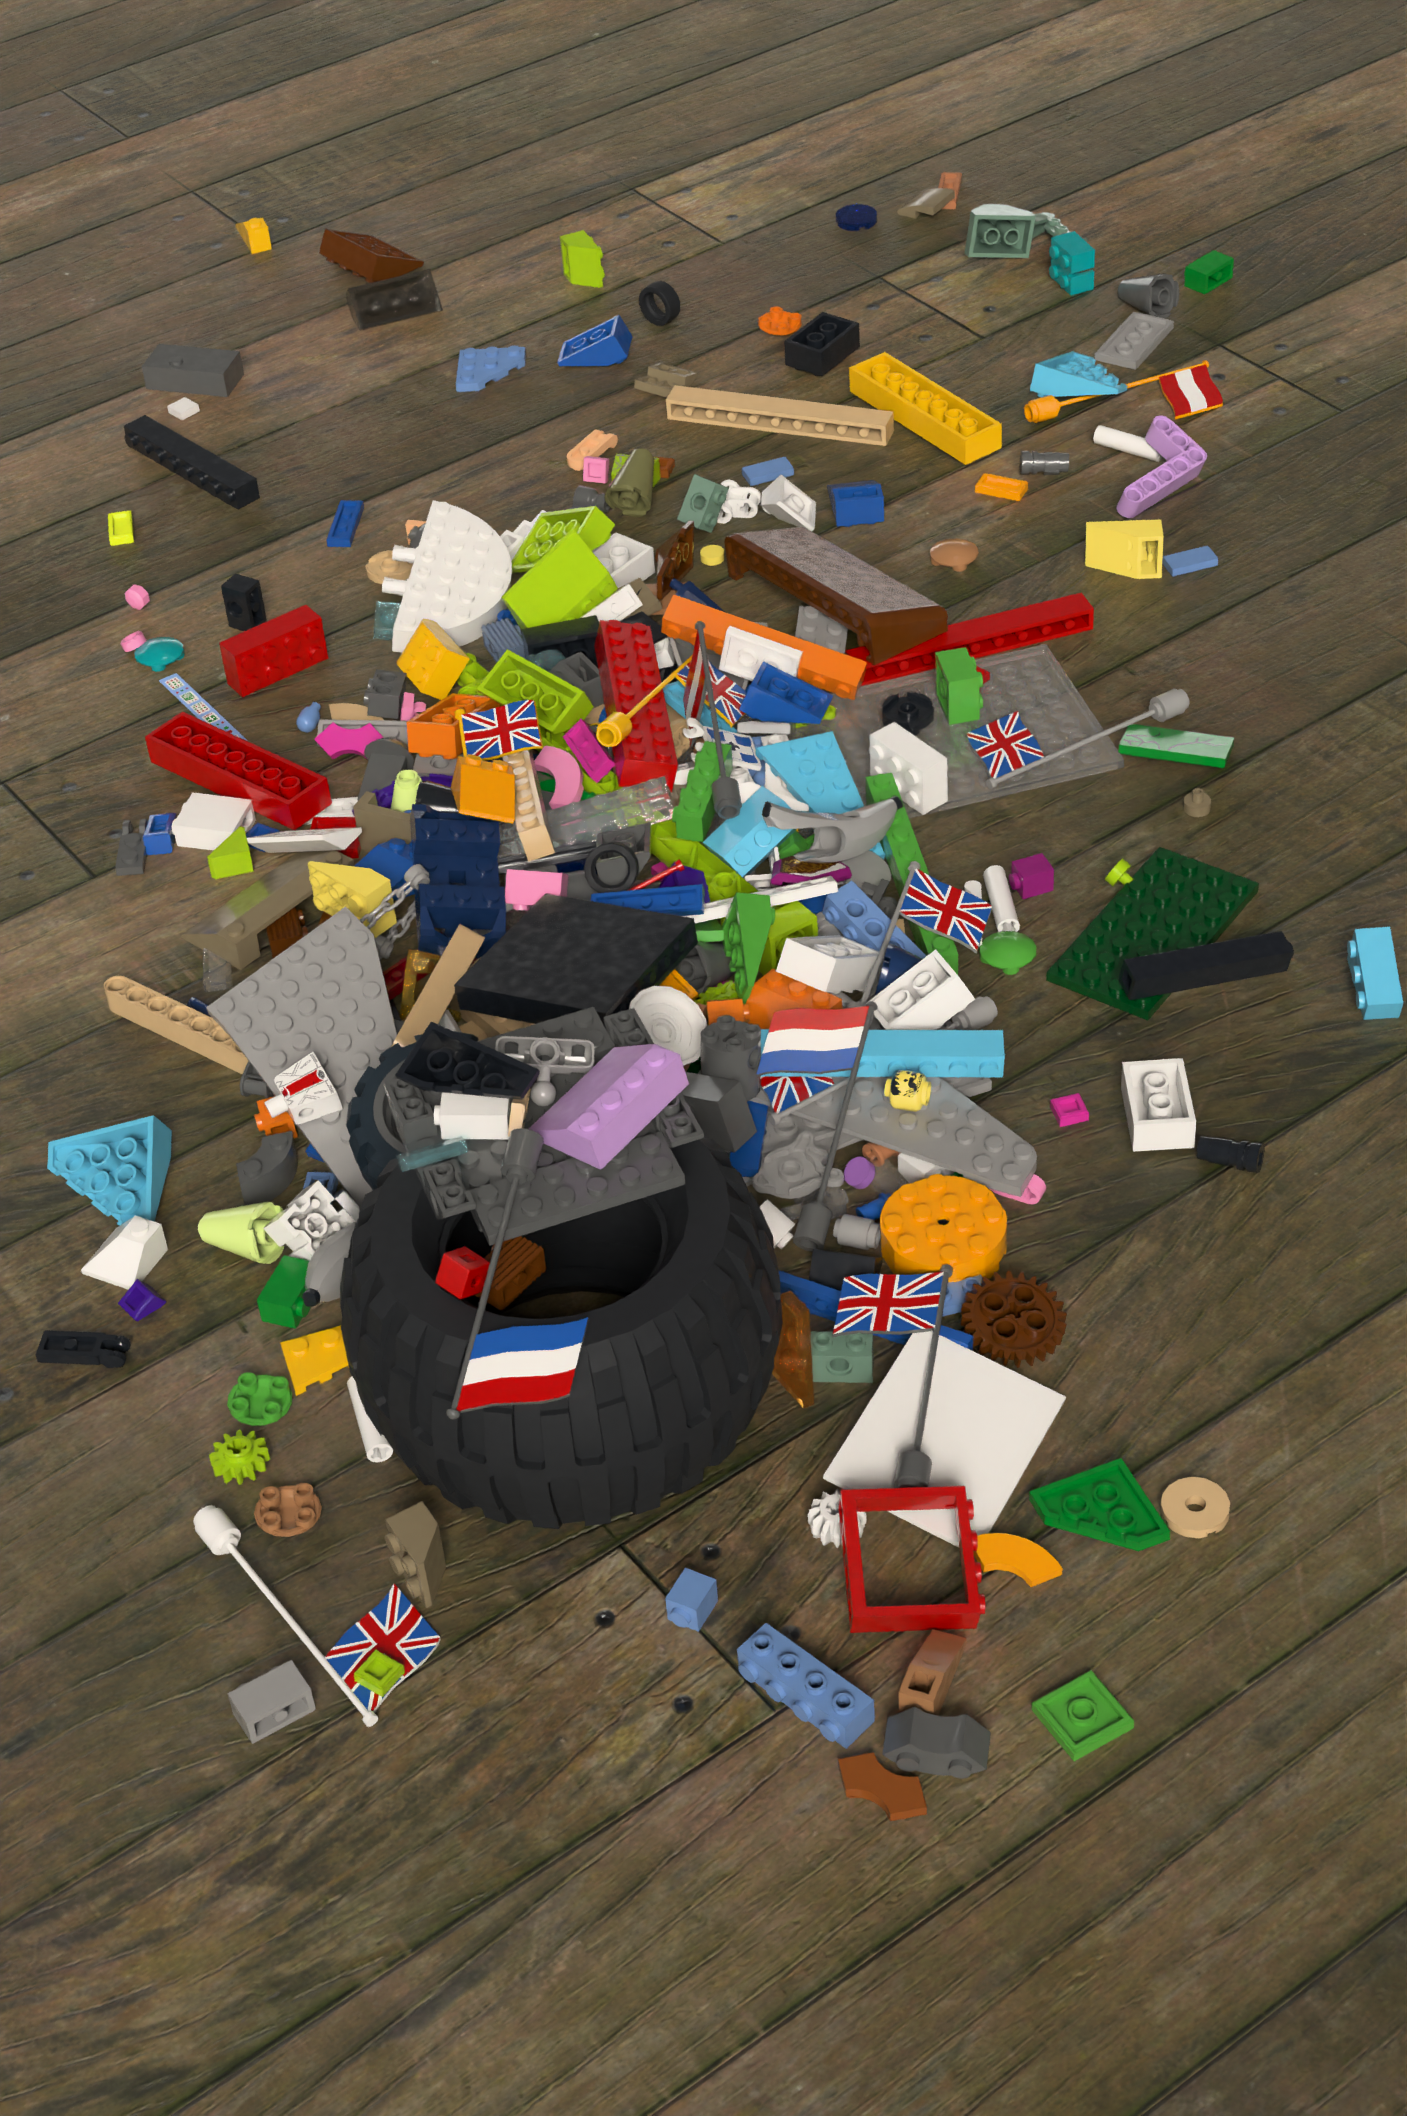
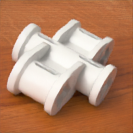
(737, 502)

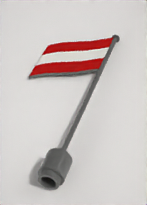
(725, 789)

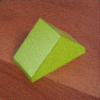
(231, 856)

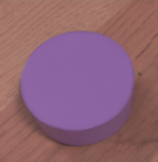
(859, 1172)

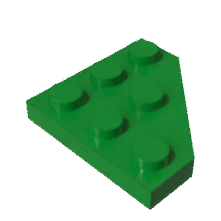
(1103, 1506)

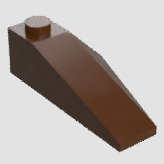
(674, 558)

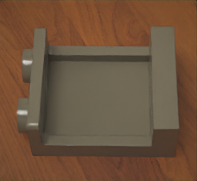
(379, 823)

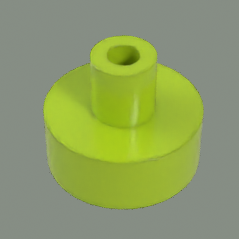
(1119, 873)

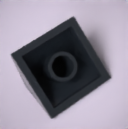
(831, 1266)

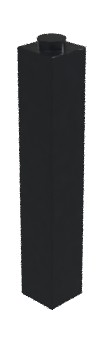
(1205, 965)

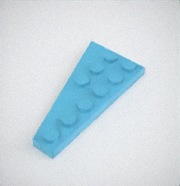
(815, 774)

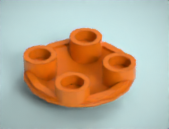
(779, 322)

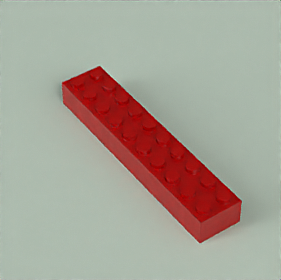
(627, 676)

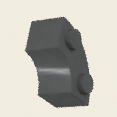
(268, 1170)
(936, 1743)

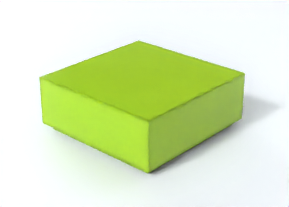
(379, 1673)

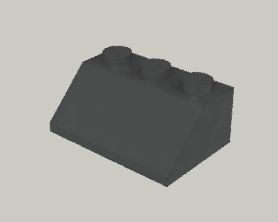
(612, 866)

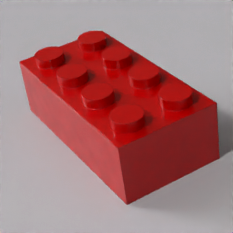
(273, 650)

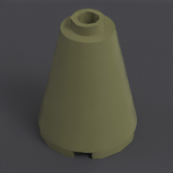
(633, 485)

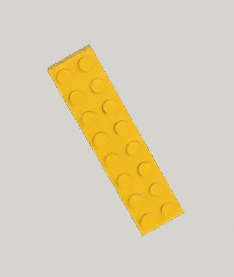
(926, 408)

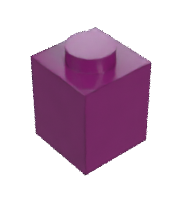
(1032, 876)

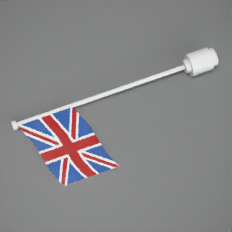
(390, 1627)

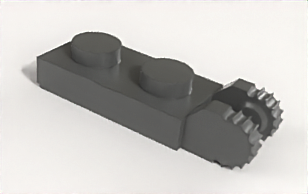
(131, 850)

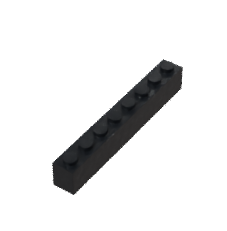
(191, 462)

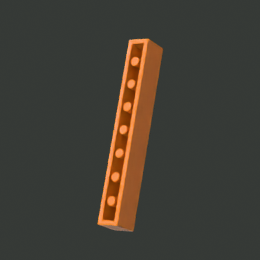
(818, 664)

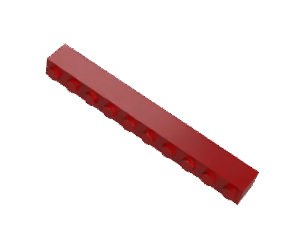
(988, 636)

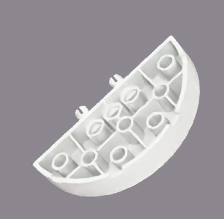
(453, 578)

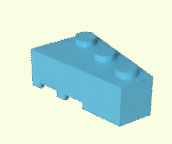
(1375, 973)

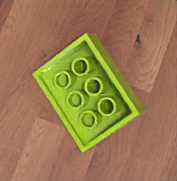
(552, 526)
(560, 585)

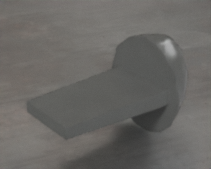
(385, 761)

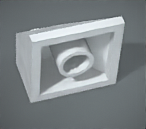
(789, 503)
(128, 1253)

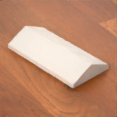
(306, 840)

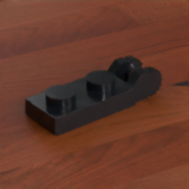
(82, 1348)

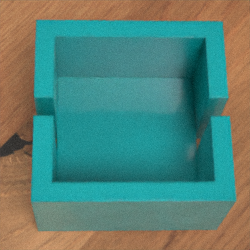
(1069, 257)

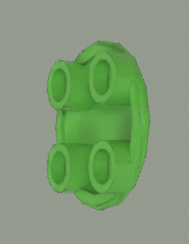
(1007, 951)
(259, 1399)

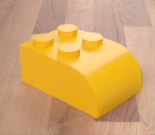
(432, 660)

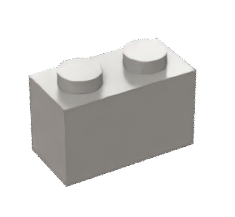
(271, 1701)

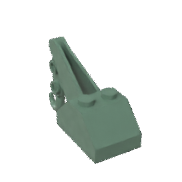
(1007, 231)

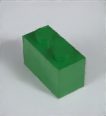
(1208, 272)
(282, 1296)

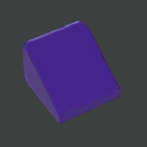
(141, 1300)

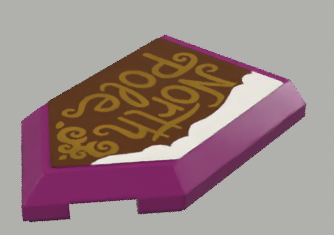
(795, 871)

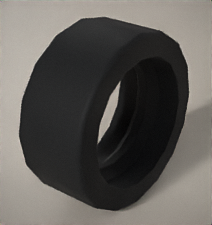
(651, 310)
(623, 850)

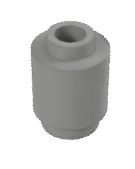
(857, 1232)

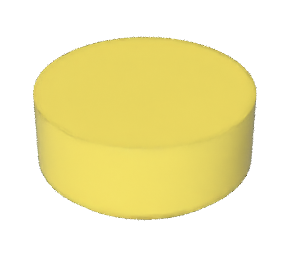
(712, 555)

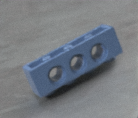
(863, 920)

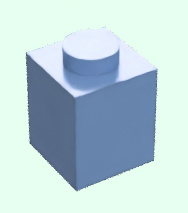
(691, 1599)

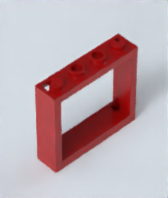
(911, 1616)

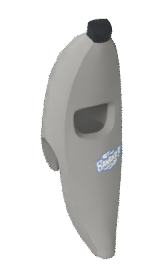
(836, 835)
(326, 1267)

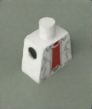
(304, 1092)

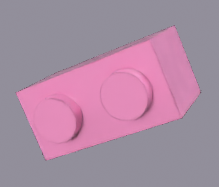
(528, 887)

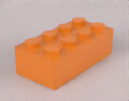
(438, 730)

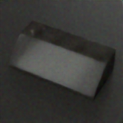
(393, 300)

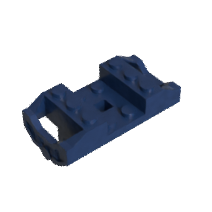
(463, 852)

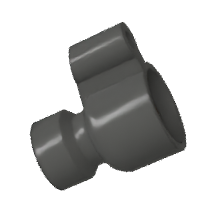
(588, 497)

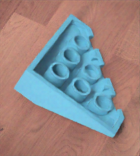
(1073, 376)
(117, 1166)

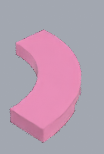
(566, 774)

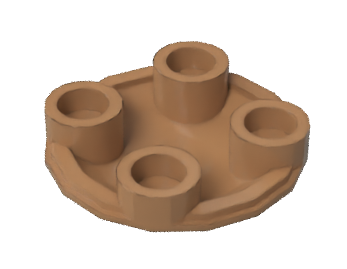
(953, 553)
(287, 1509)

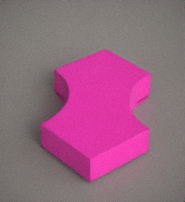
(340, 741)

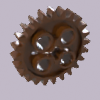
(1013, 1318)

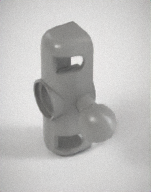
(562, 1063)

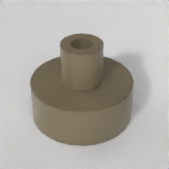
(1197, 803)

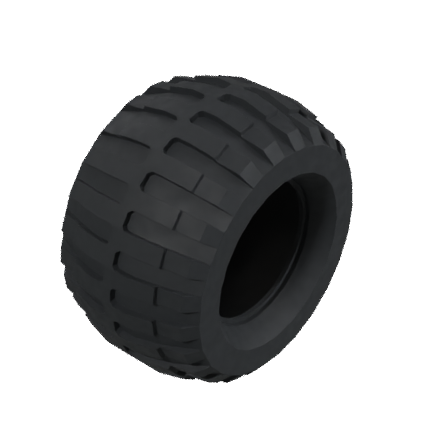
(659, 1373)

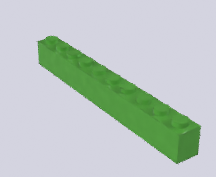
(900, 850)

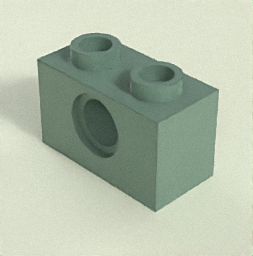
(703, 492)
(842, 1357)

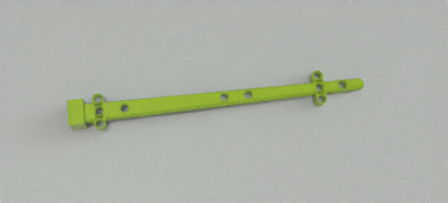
(791, 918)

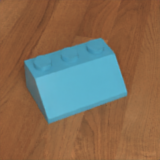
(746, 838)

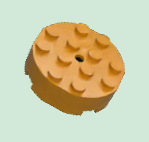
(942, 1224)

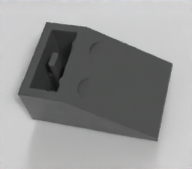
(582, 674)

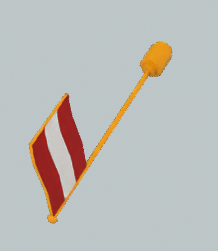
(1185, 389)

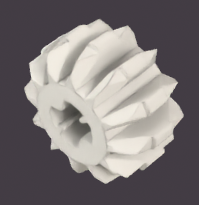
(825, 1519)

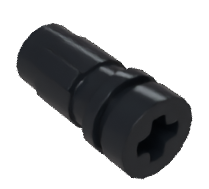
(1230, 1152)

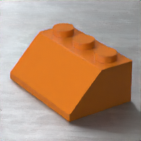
(780, 992)

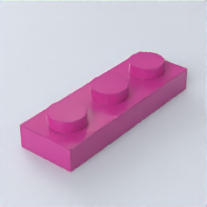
(589, 750)

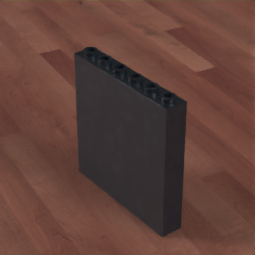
(575, 958)

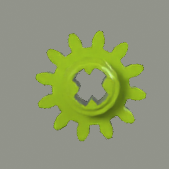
(239, 1457)

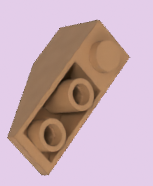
(931, 1672)

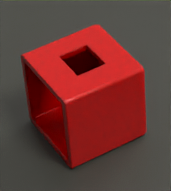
(462, 1272)

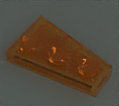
(794, 1352)

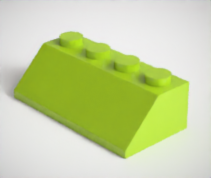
(557, 701)

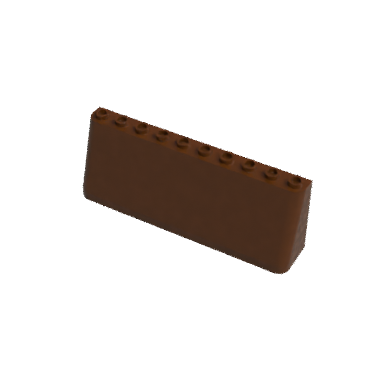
(841, 586)

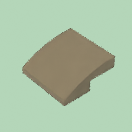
(927, 202)
(663, 377)

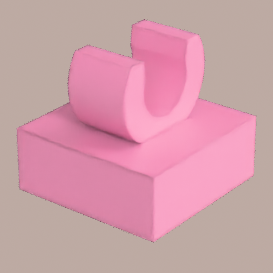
(596, 469)
(410, 708)

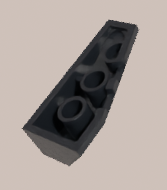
(462, 1066)

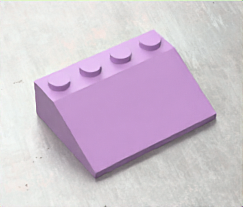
(613, 1103)

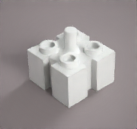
(307, 1222)

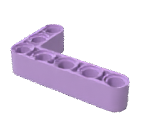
(1183, 464)

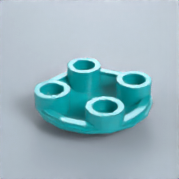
(159, 652)

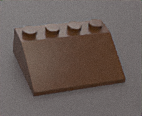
(366, 255)

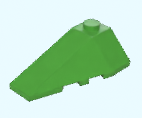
(745, 938)

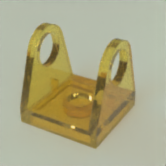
(418, 963)

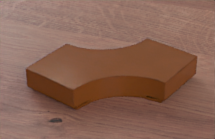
(896, 1794)

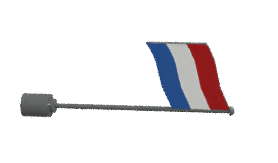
(817, 1044)
(521, 1361)

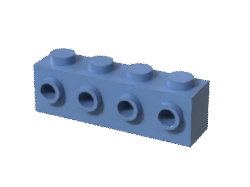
(805, 1686)

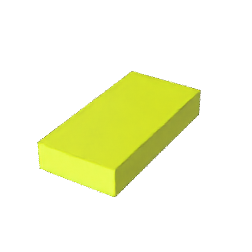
(120, 528)

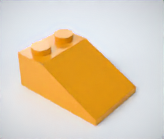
(484, 788)

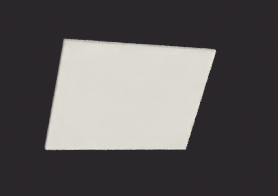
(976, 1431)

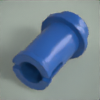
(873, 1209)

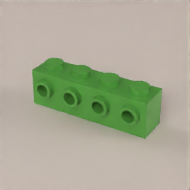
(696, 800)

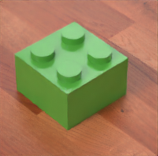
(958, 685)

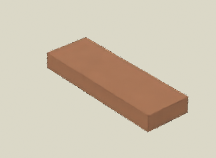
(951, 181)

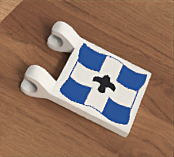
(742, 745)

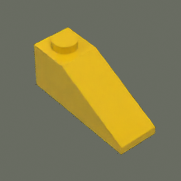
(255, 234)

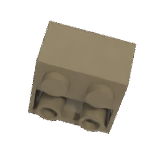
(416, 1551)

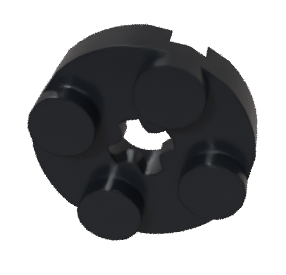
(909, 712)

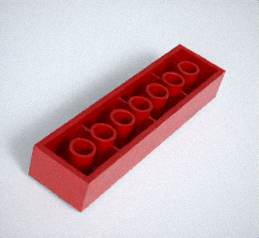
(238, 770)

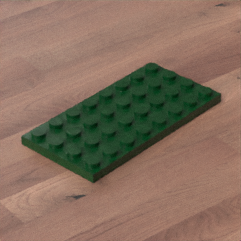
(1164, 909)

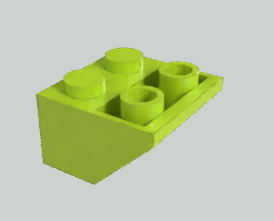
(582, 259)

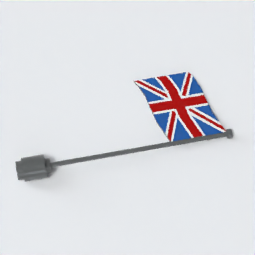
(898, 1307)

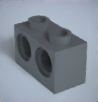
(385, 694)

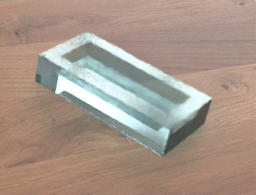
(431, 1154)

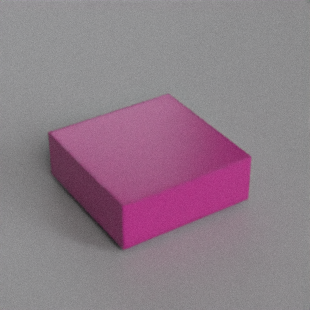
(1069, 1110)

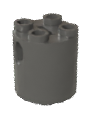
(732, 1052)

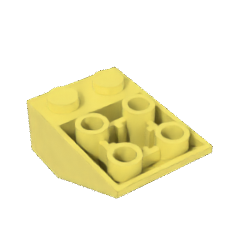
(1125, 547)
(351, 887)

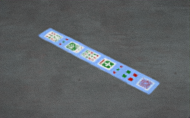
(197, 704)

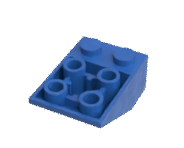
(857, 503)

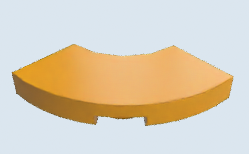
(1017, 1556)

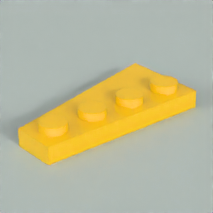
(314, 1357)

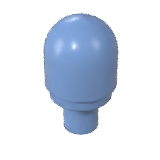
(308, 718)

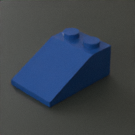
(598, 346)
(784, 698)
(391, 861)

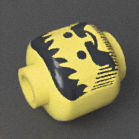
(908, 1090)

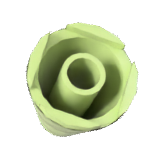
(242, 1231)

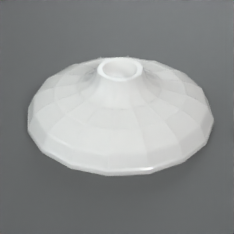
(671, 1020)

